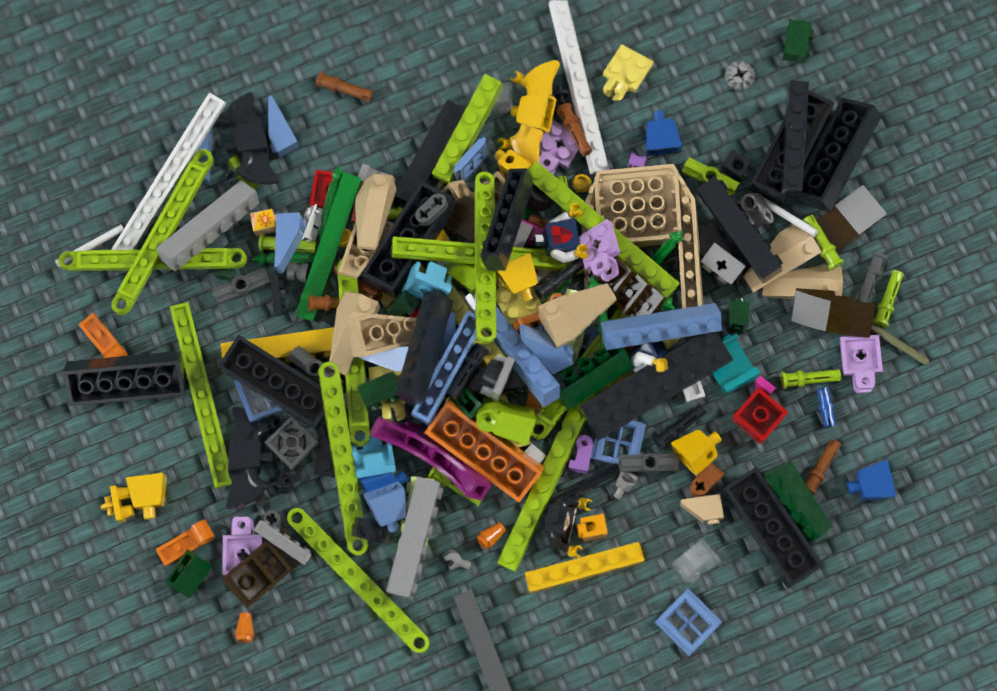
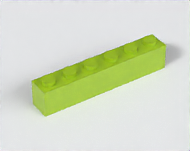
(468, 128)

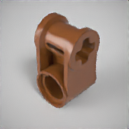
(707, 479)

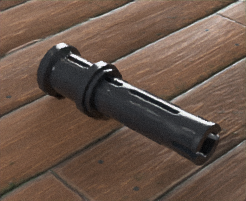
(554, 282)
(472, 362)
(672, 432)

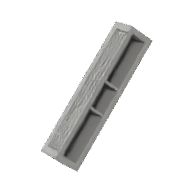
(282, 541)

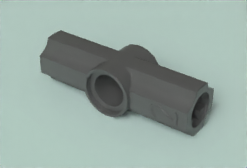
(253, 281)
(307, 363)
(636, 462)

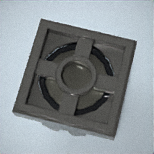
(292, 443)

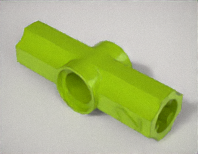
(698, 172)

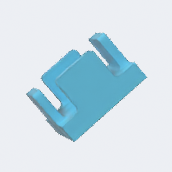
(432, 280)
(373, 458)

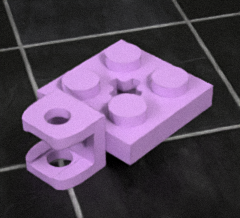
(553, 157)
(601, 259)
(864, 369)
(239, 540)

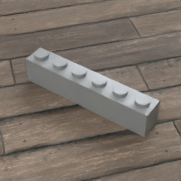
(208, 225)
(414, 537)

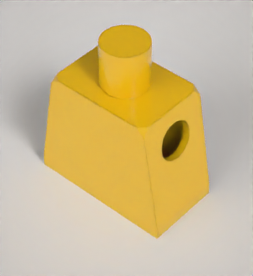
(510, 160)
(519, 276)
(696, 450)
(147, 493)

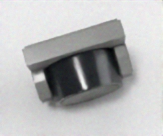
(496, 377)

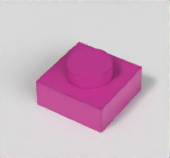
(764, 385)

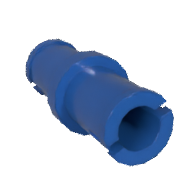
(826, 407)

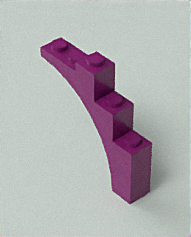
(414, 440)

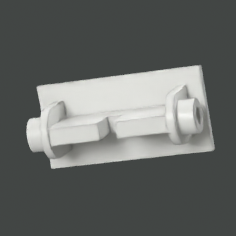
(312, 218)

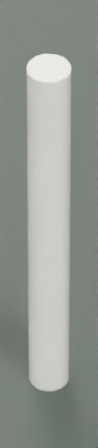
(791, 218)
(97, 241)

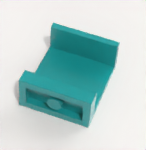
(738, 371)

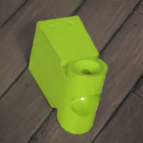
(506, 420)

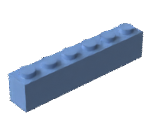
(661, 326)
(526, 363)
(447, 369)

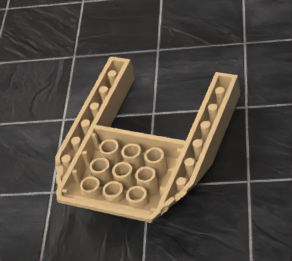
(648, 207)

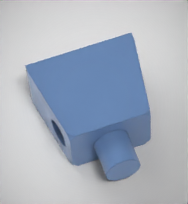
(388, 505)

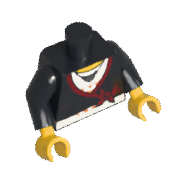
(560, 523)

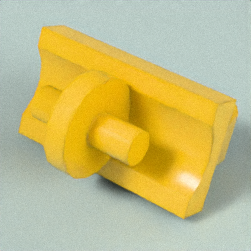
(121, 512)

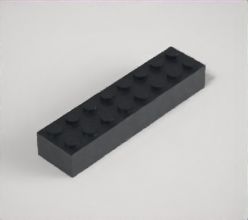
(651, 388)

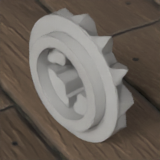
(736, 82)

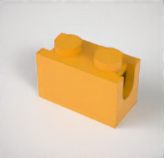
(592, 528)

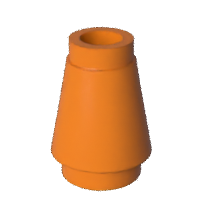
(490, 536)
(244, 629)

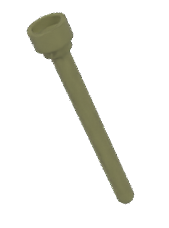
(899, 344)

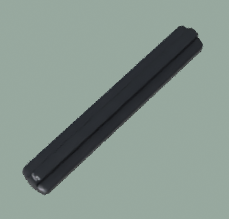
(587, 483)

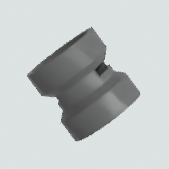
(297, 271)

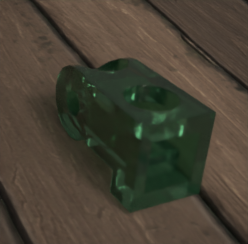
(228, 274)
(402, 303)

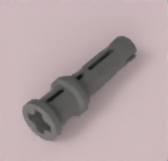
(873, 272)

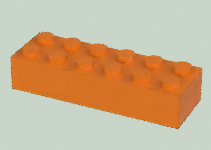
(485, 452)

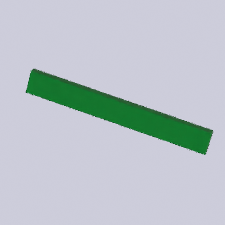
(329, 243)

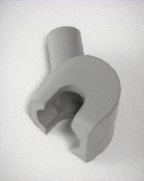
(624, 483)
(456, 559)

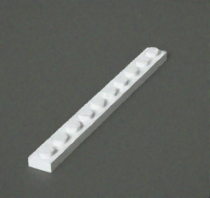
(578, 83)
(170, 173)

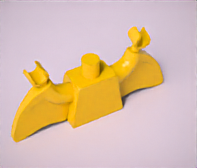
(534, 111)

